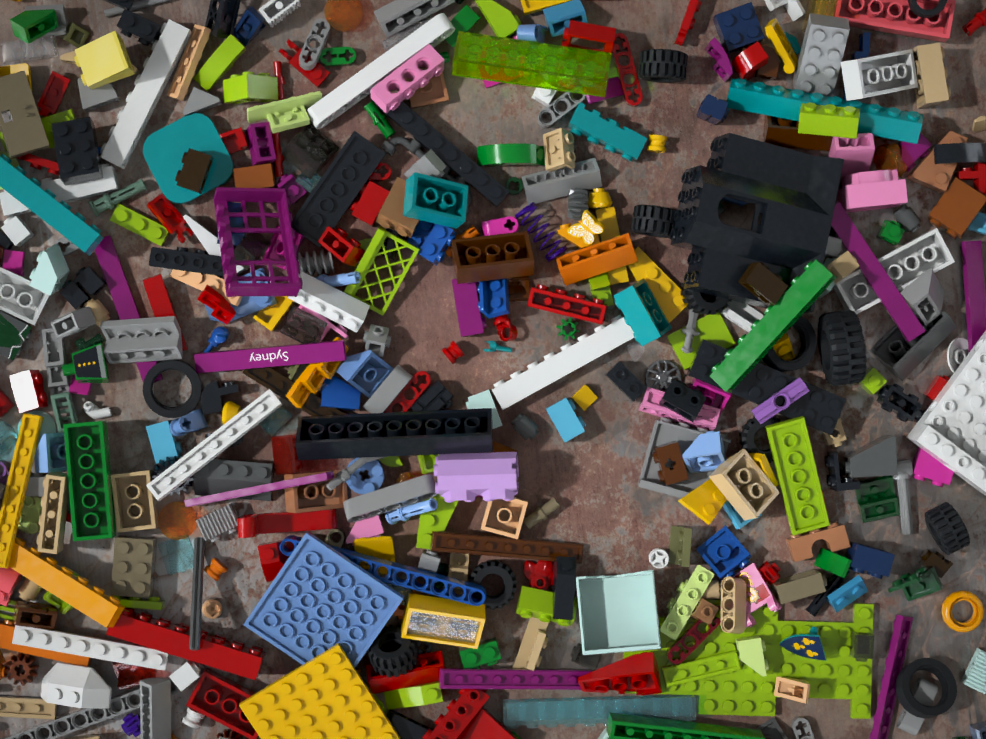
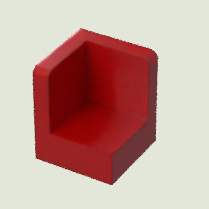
(235, 140)

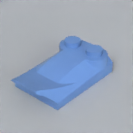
(249, 304)

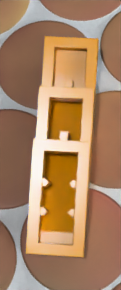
(312, 379)

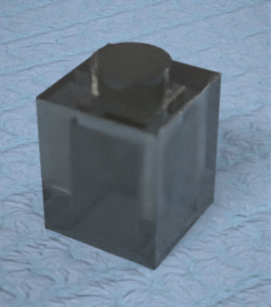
(862, 646)

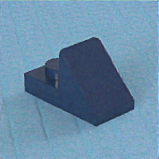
(249, 26)

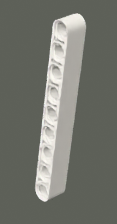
(360, 84)

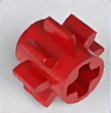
(769, 572)

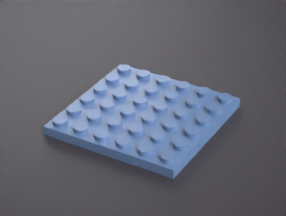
(322, 602)

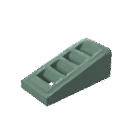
(59, 419)

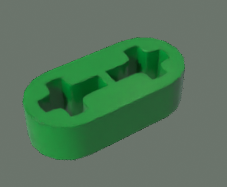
(336, 51)

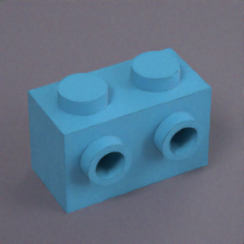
(559, 16)

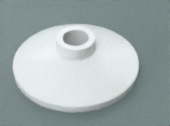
(957, 353)

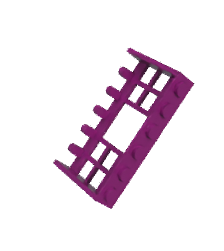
(260, 195)

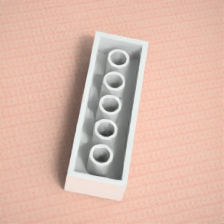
(901, 265)

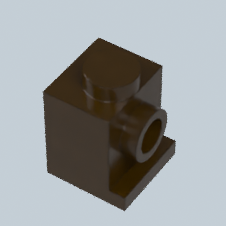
(935, 560)

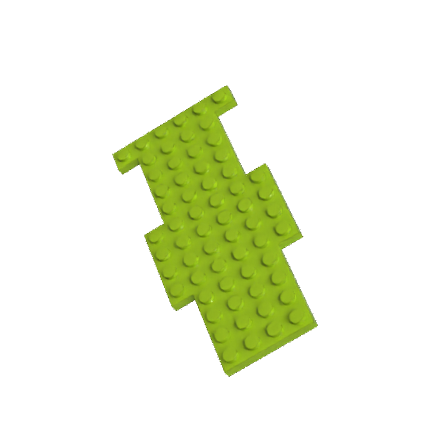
(751, 694)

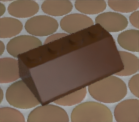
(785, 134)

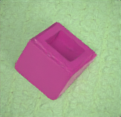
(79, 388)

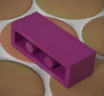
(467, 308)

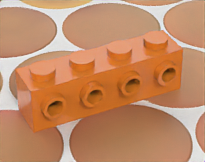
(576, 267)

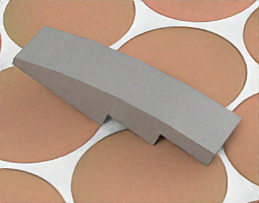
(54, 358)

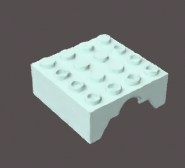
(618, 613)

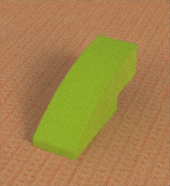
(219, 63)

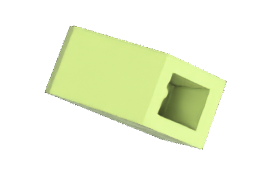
(751, 651)

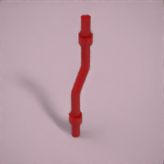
(276, 136)

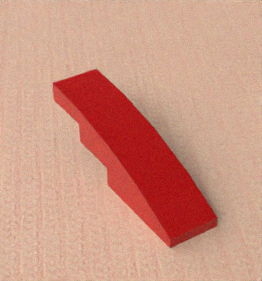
(161, 300)

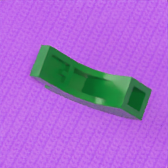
(510, 154)

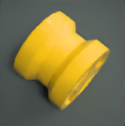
(657, 143)

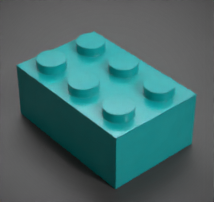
(435, 200)
(642, 312)

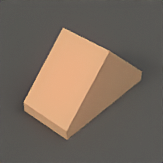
(792, 689)

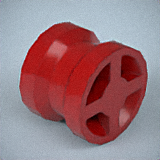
(453, 352)

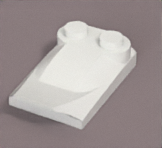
(19, 298)

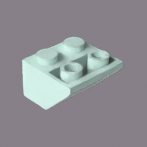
(51, 271)

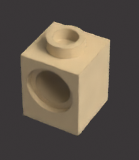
(843, 266)

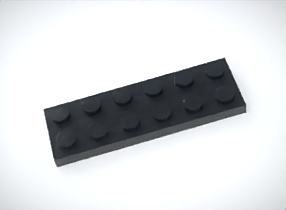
(337, 187)

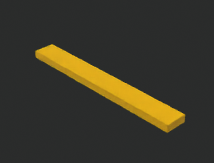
(17, 484)

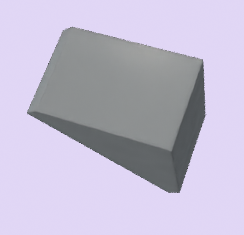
(200, 101)

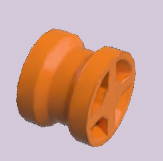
(215, 569)

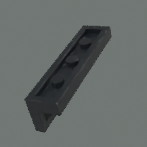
(224, 17)

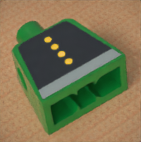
(88, 365)

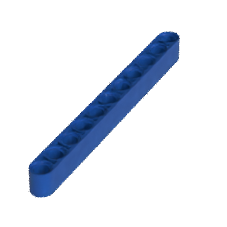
(412, 573)

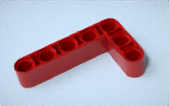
(278, 522)

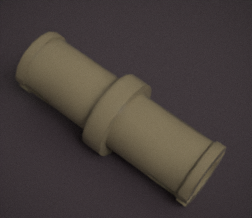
(541, 512)

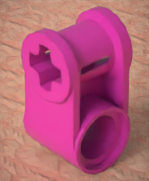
(497, 226)

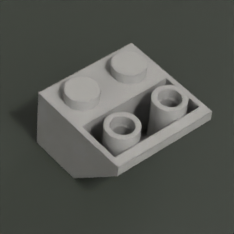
(925, 297)

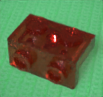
(130, 675)

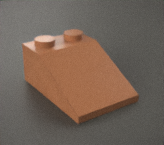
(314, 495)

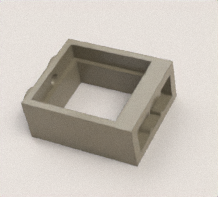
(799, 586)

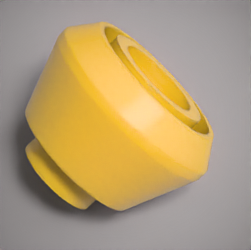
(599, 199)
(229, 411)

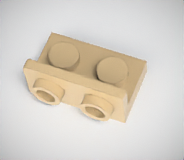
(559, 149)

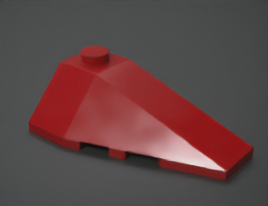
(634, 673)

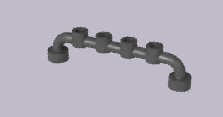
(414, 147)

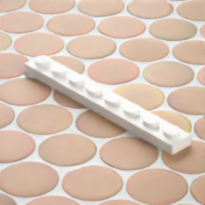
(214, 445)
(90, 647)

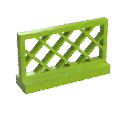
(369, 258)

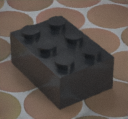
(77, 151)

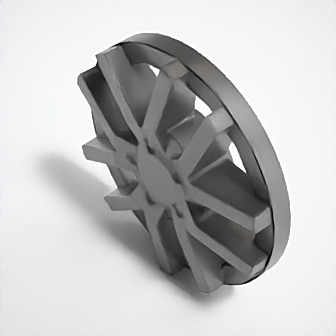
(662, 376)

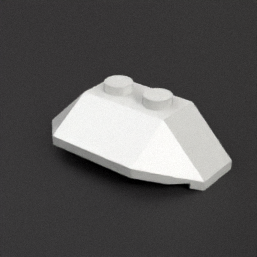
(75, 687)

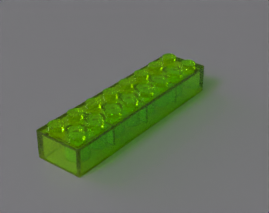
(531, 64)

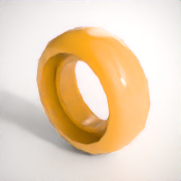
(951, 600)

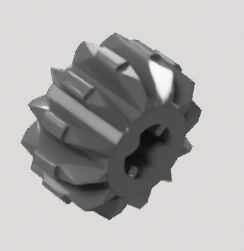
(577, 203)

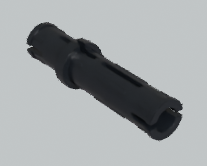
(832, 584)

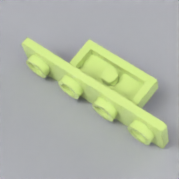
(285, 113)
(685, 601)

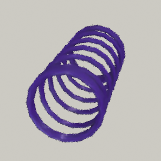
(531, 207)

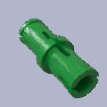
(387, 131)

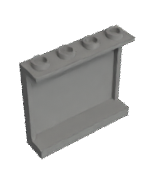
(663, 433)

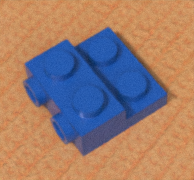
(432, 241)
(724, 553)

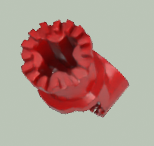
(502, 323)

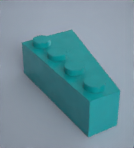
(606, 132)

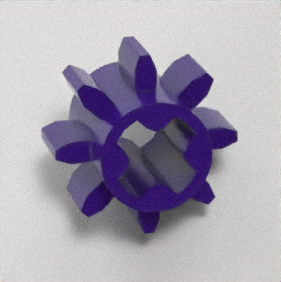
(132, 724)

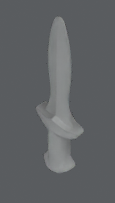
(690, 331)

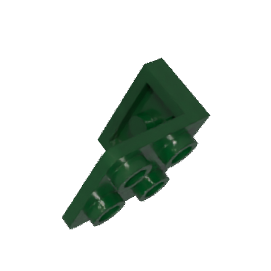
(917, 584)

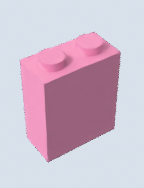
(855, 152)

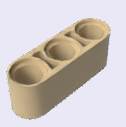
(729, 613)

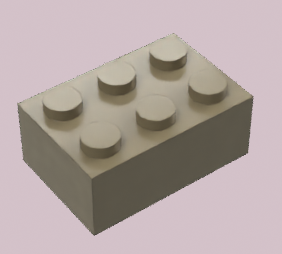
(134, 566)

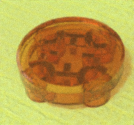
(343, 14)
(889, 158)
(177, 520)

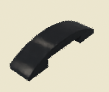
(960, 153)

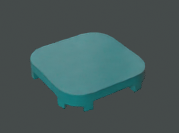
(166, 148)

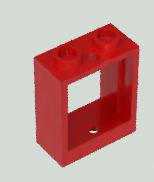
(589, 32)

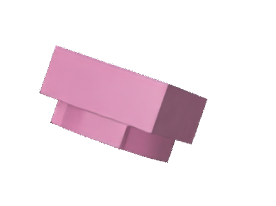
(872, 191)

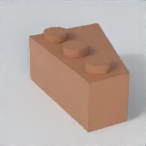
(936, 175)

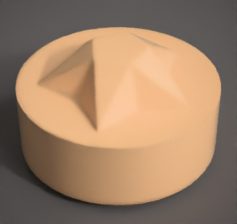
(212, 608)

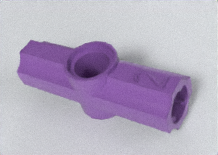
(790, 393)

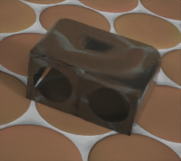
(251, 248)

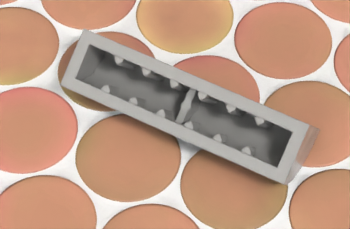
(557, 183)
(155, 708)

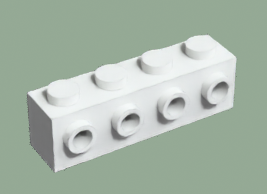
(331, 302)

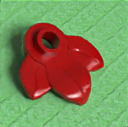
(540, 571)

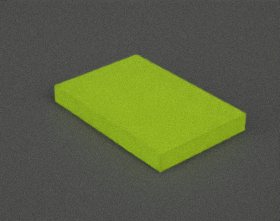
(711, 328)

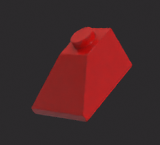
(272, 558)

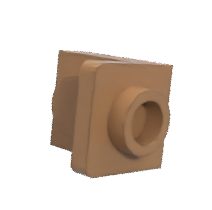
(704, 611)

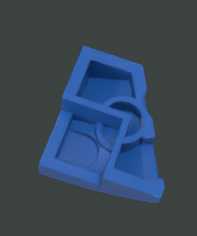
(339, 395)

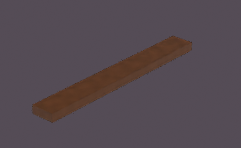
(504, 546)

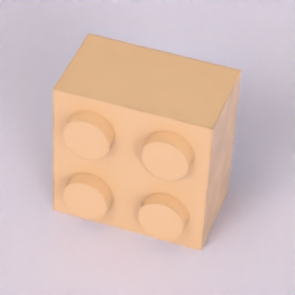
(504, 517)

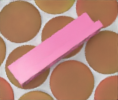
(706, 418)

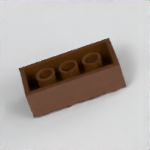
(492, 257)

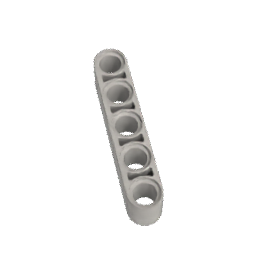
(389, 498)

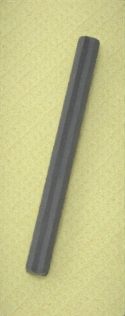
(197, 591)

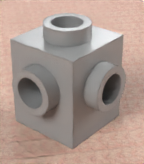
(377, 339)

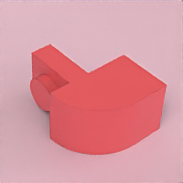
(8, 581)

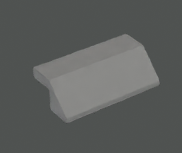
(142, 340)

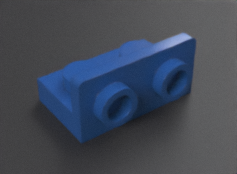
(494, 297)

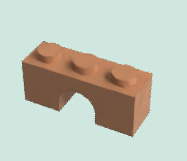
(801, 544)

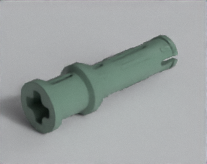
(106, 201)

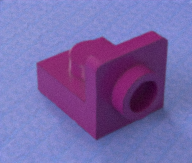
(292, 188)

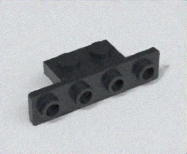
(186, 261)

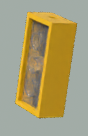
(442, 621)

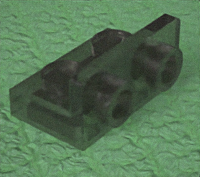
(303, 326)

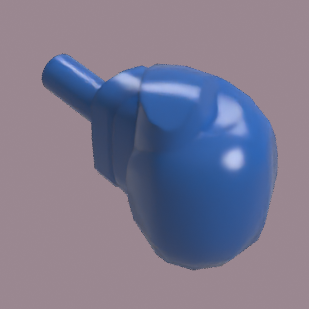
(218, 336)

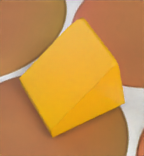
(584, 397)

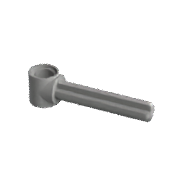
(905, 471)

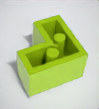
(250, 88)

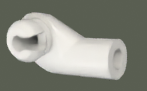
(95, 412)

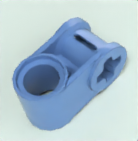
(531, 32)
(188, 423)

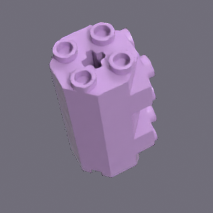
(475, 474)

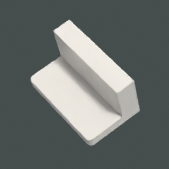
(741, 314)

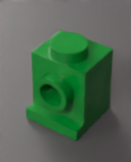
(890, 232)

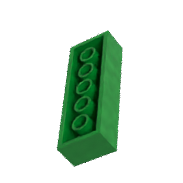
(89, 480)

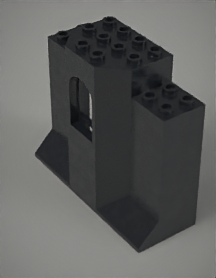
(789, 189)

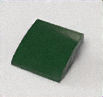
(877, 499)

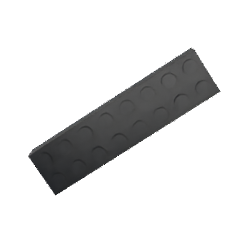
(817, 406)

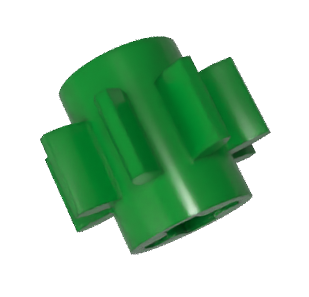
(571, 326)

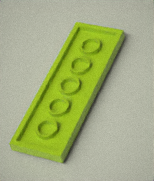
(797, 475)

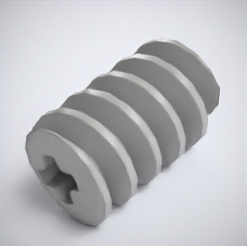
(316, 262)

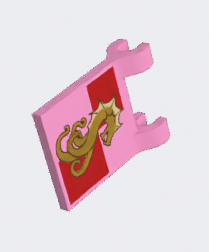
(756, 593)

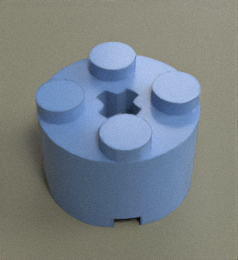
(371, 484)

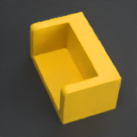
(272, 316)

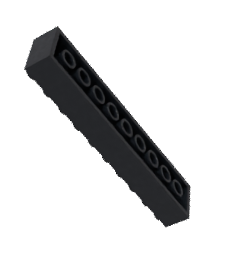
(394, 434)

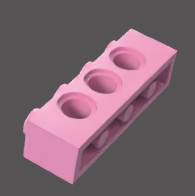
(427, 58)

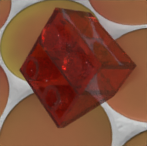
(285, 454)

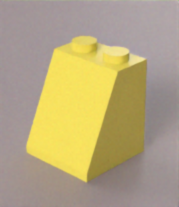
(104, 61)

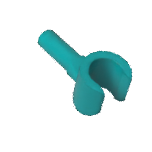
(493, 347)

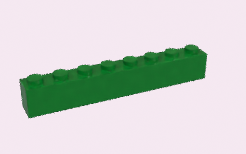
(772, 326)
(641, 727)

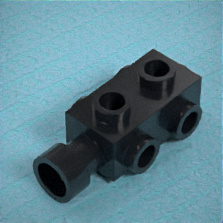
(899, 399)

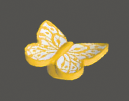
(587, 228)

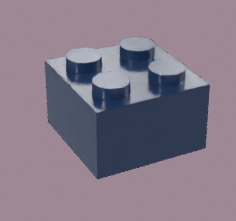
(738, 28)
(873, 560)

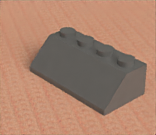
(903, 356)
(230, 474)

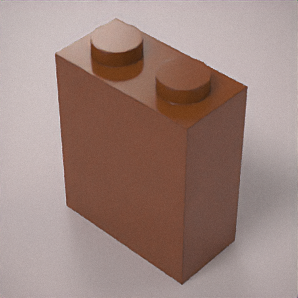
(957, 208)

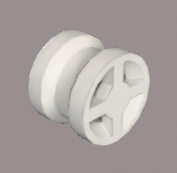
(660, 561)
(193, 718)

